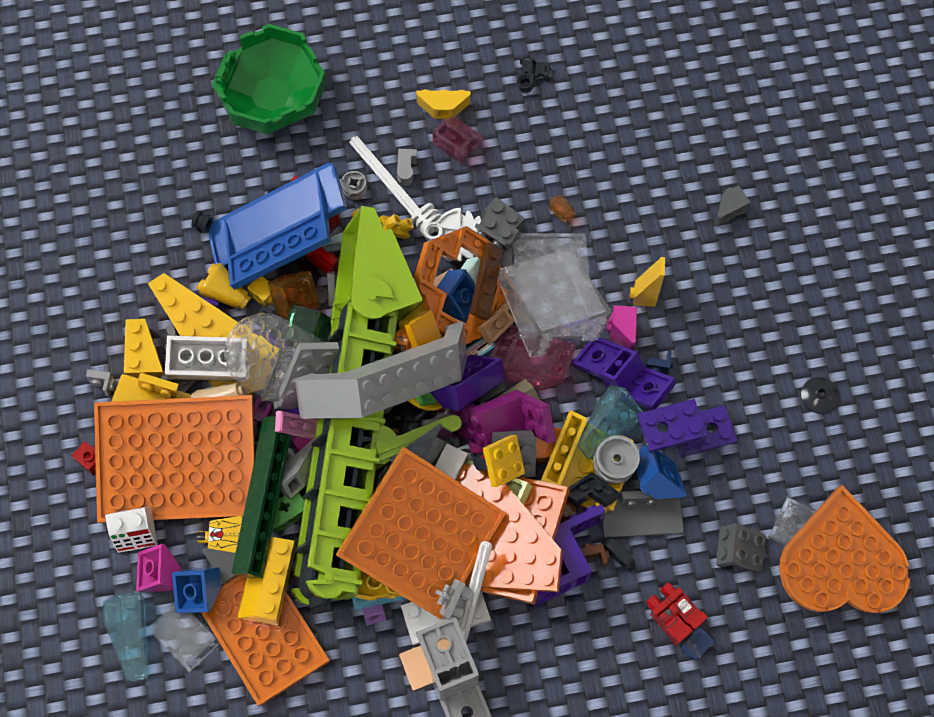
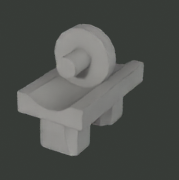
(450, 597)

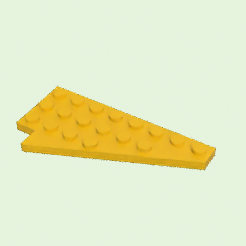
(192, 314)

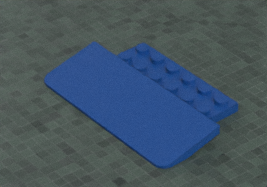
(278, 226)

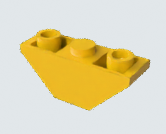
(443, 103)

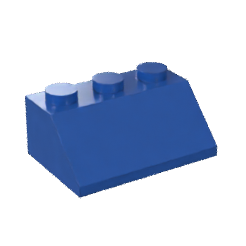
(659, 475)

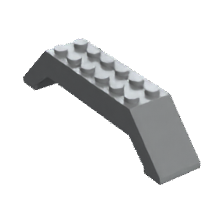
(386, 380)

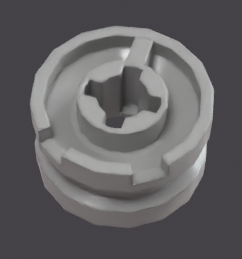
(349, 190)

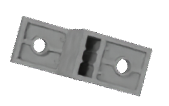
(452, 669)

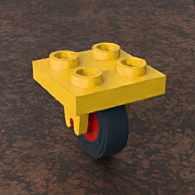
(501, 461)

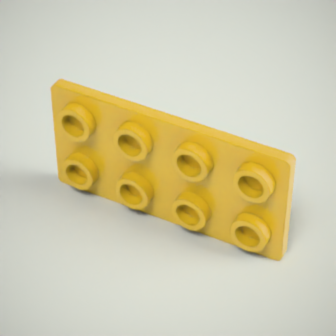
(146, 388)

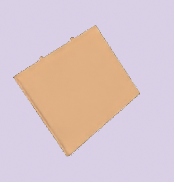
(417, 666)

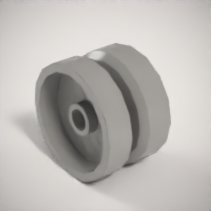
(607, 467)

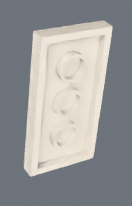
(418, 618)

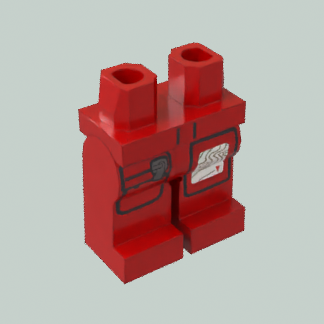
(675, 614)

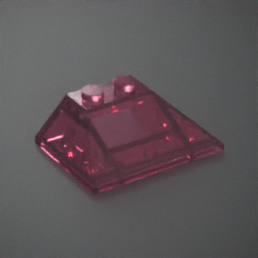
(538, 371)

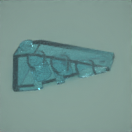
(612, 416)
(127, 630)

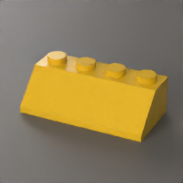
(265, 597)

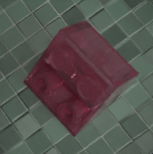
(456, 138)

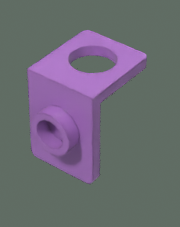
(374, 614)

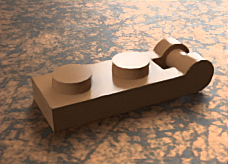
(497, 323)

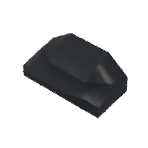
(297, 267)

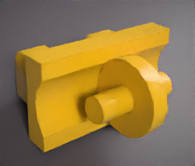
(399, 227)

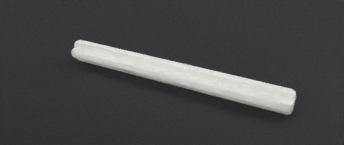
(475, 585)

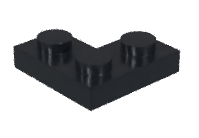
(592, 487)

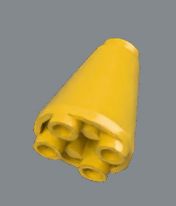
(218, 288)

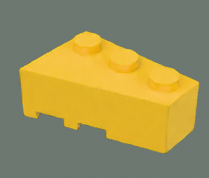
(140, 350)

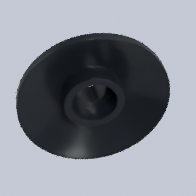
(820, 403)

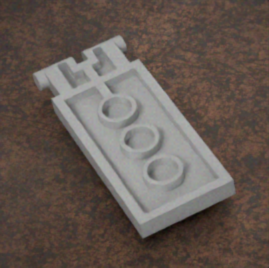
(308, 359)

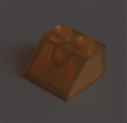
(292, 290)

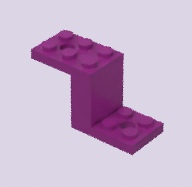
(506, 413)

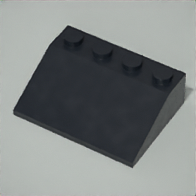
(432, 444)

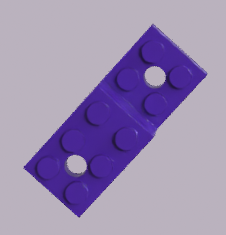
(624, 369)

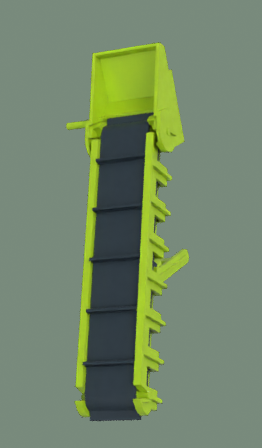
(369, 300)

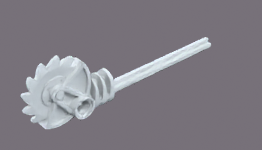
(426, 217)

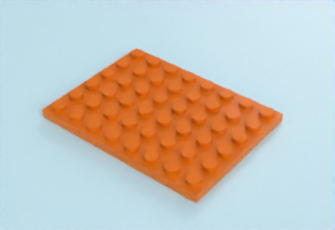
(175, 456)

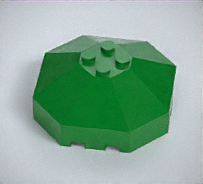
(270, 80)

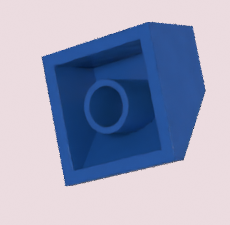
(459, 292)
(196, 589)

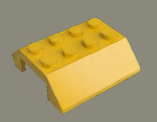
(567, 461)

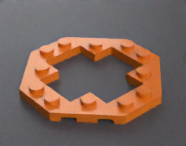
(426, 270)

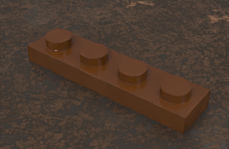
(486, 281)

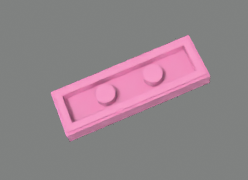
(295, 425)

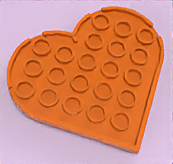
(844, 559)

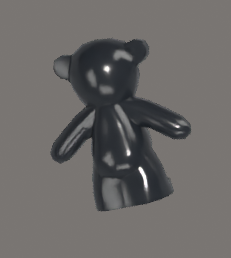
(410, 417)

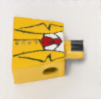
(222, 534)

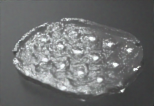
(254, 347)

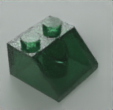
(311, 321)

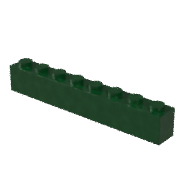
(261, 502)

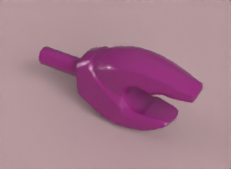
(258, 413)

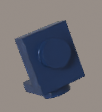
(661, 365)
(698, 644)

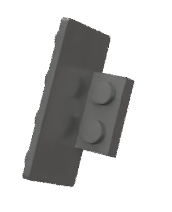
(643, 516)

